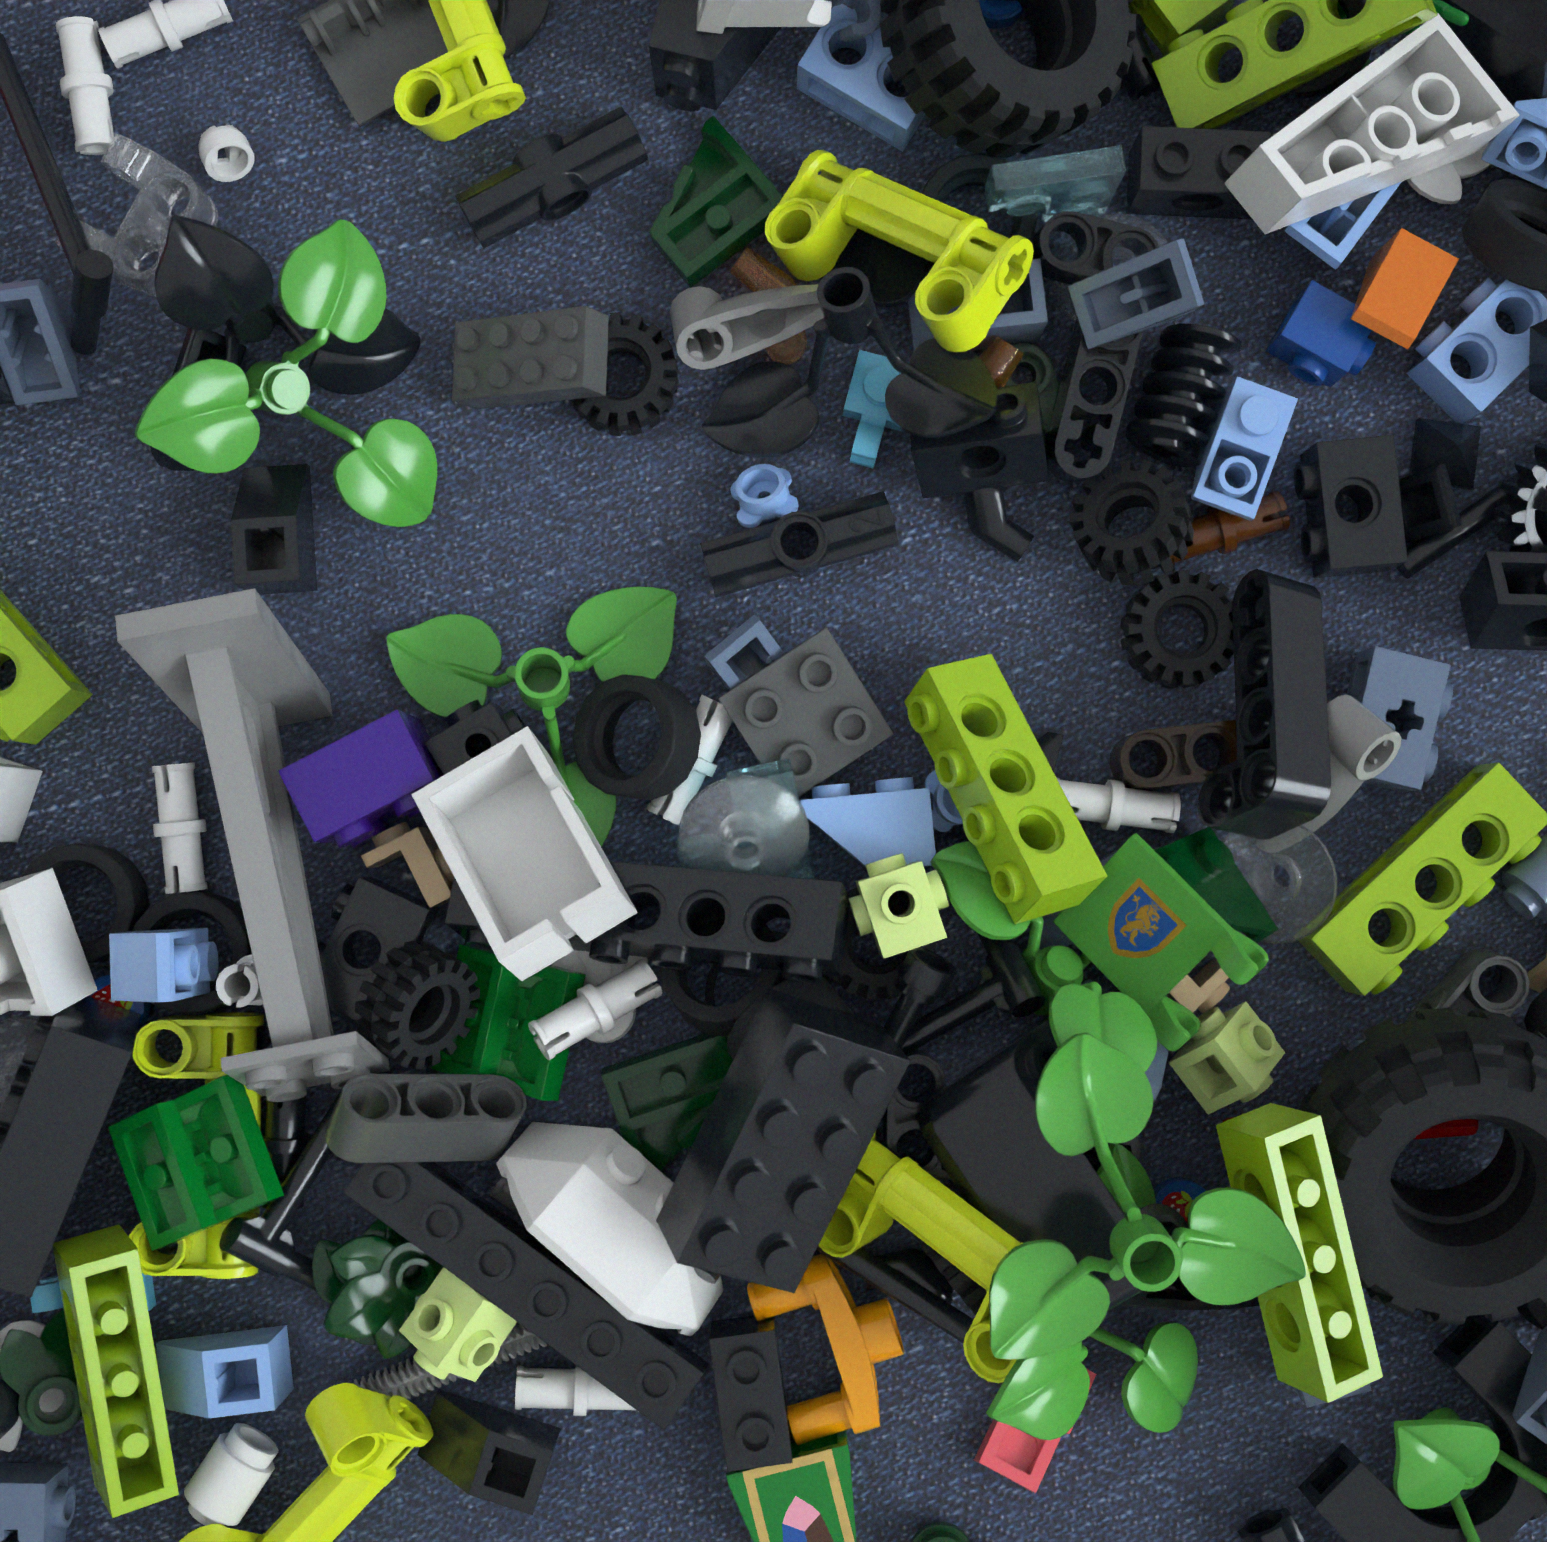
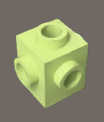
(918, 923)
(1228, 1058)
(455, 1329)

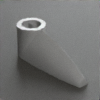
(721, 331)
(1359, 751)

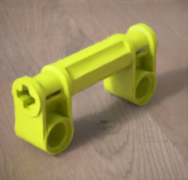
(468, 77)
(971, 262)
(204, 1044)
(903, 1191)
(362, 1442)

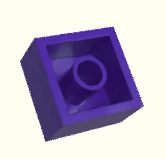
(362, 780)

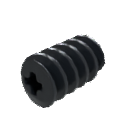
(1178, 390)

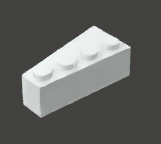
(1382, 126)
(39, 948)

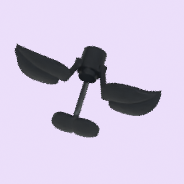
(218, 279)
(935, 395)

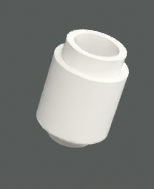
(231, 1476)

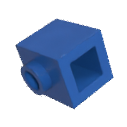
(1321, 337)

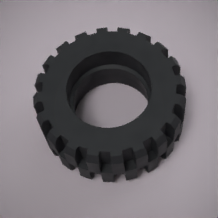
(987, 96)

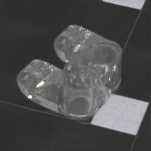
(149, 216)

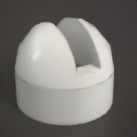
(237, 149)

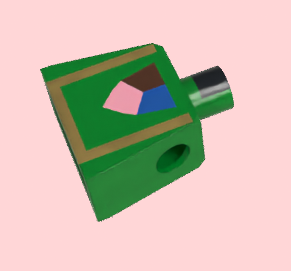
(801, 1498)

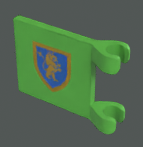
(1150, 932)

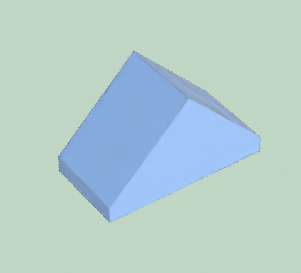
(1337, 230)

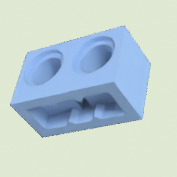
(858, 88)
(1491, 353)

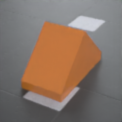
(1402, 287)

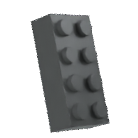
(530, 358)

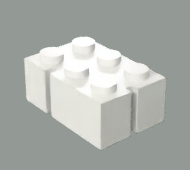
(523, 854)

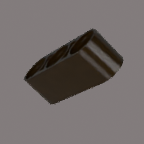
(1174, 754)

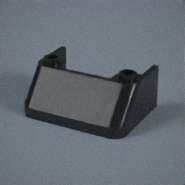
(1007, 1170)

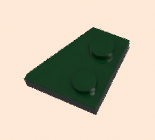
(714, 207)
(1213, 874)
(667, 1094)

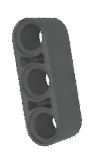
(424, 1118)

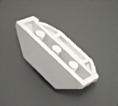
(597, 1212)

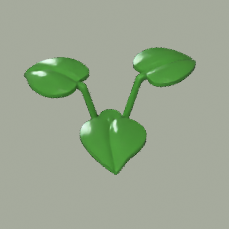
(206, 407)
(616, 632)
(1057, 969)
(1225, 1257)
(1049, 1391)
(1445, 1456)

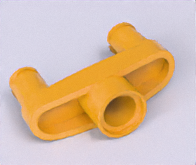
(858, 1341)

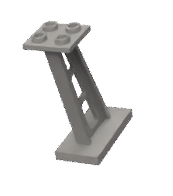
(238, 682)

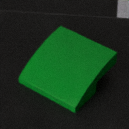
(500, 1032)
(195, 1161)

